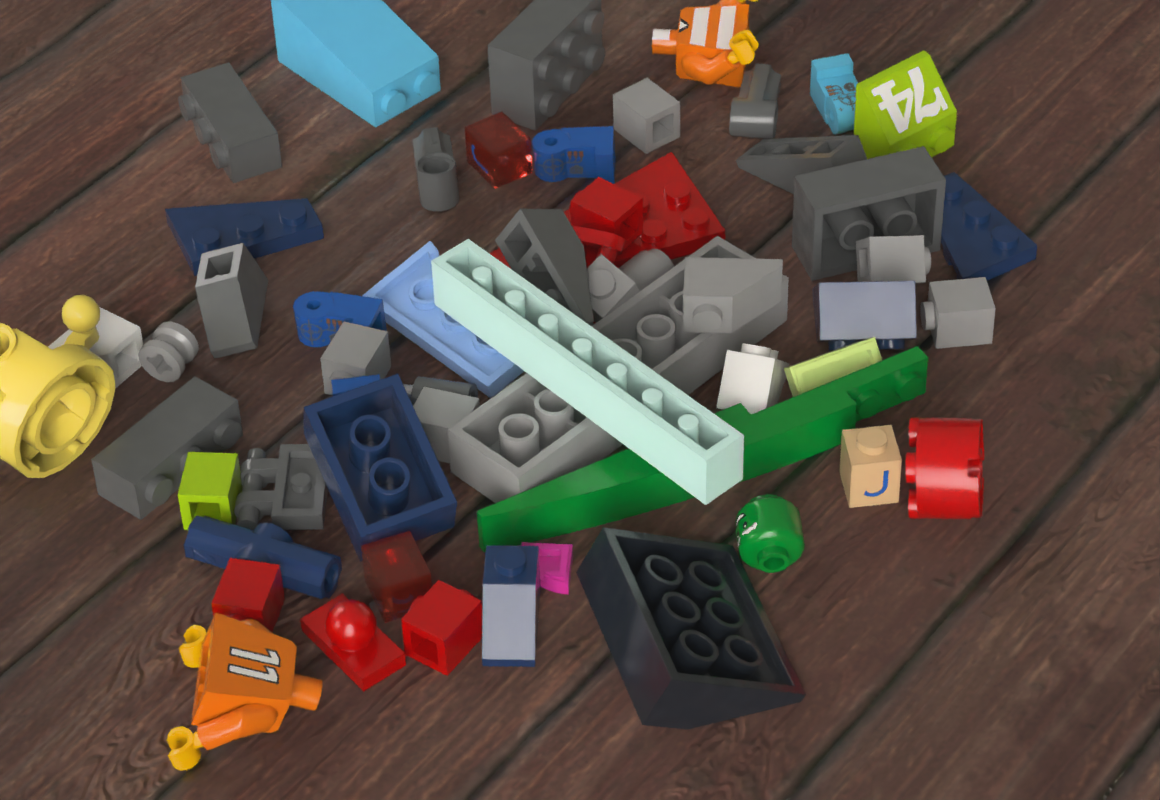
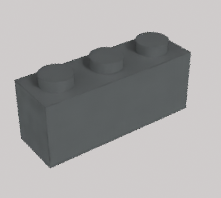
(230, 123)
(150, 457)

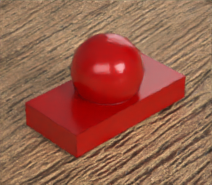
(351, 639)

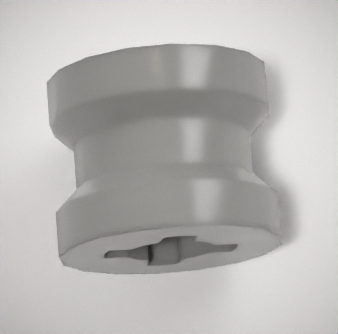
(168, 351)

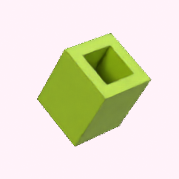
(209, 486)

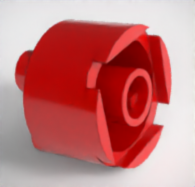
(945, 468)

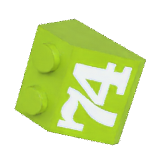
(905, 109)

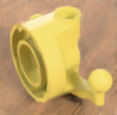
(53, 396)

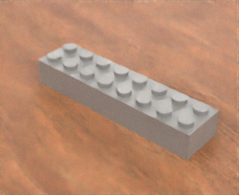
(536, 436)

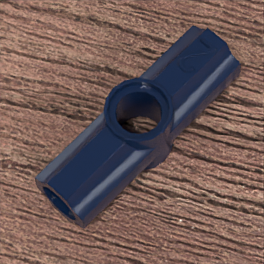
(301, 566)

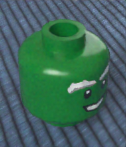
(769, 531)

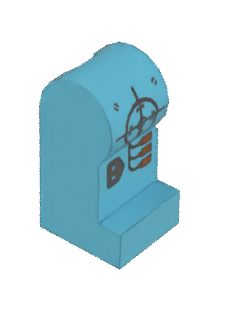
(834, 91)

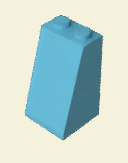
(356, 54)

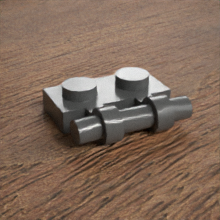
(298, 493)

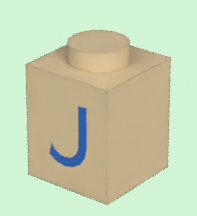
(870, 466)

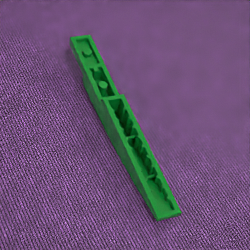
(772, 439)

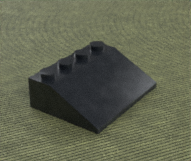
(685, 629)

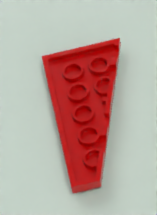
(673, 213)

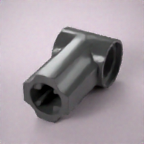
(756, 108)
(435, 170)

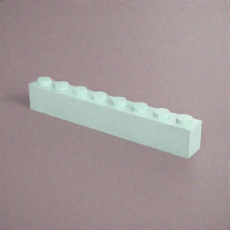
(589, 371)

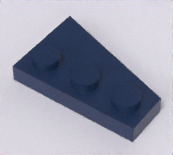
(261, 226)
(978, 236)

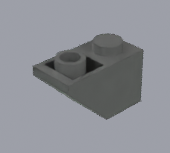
(231, 299)

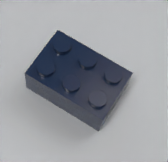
(379, 464)

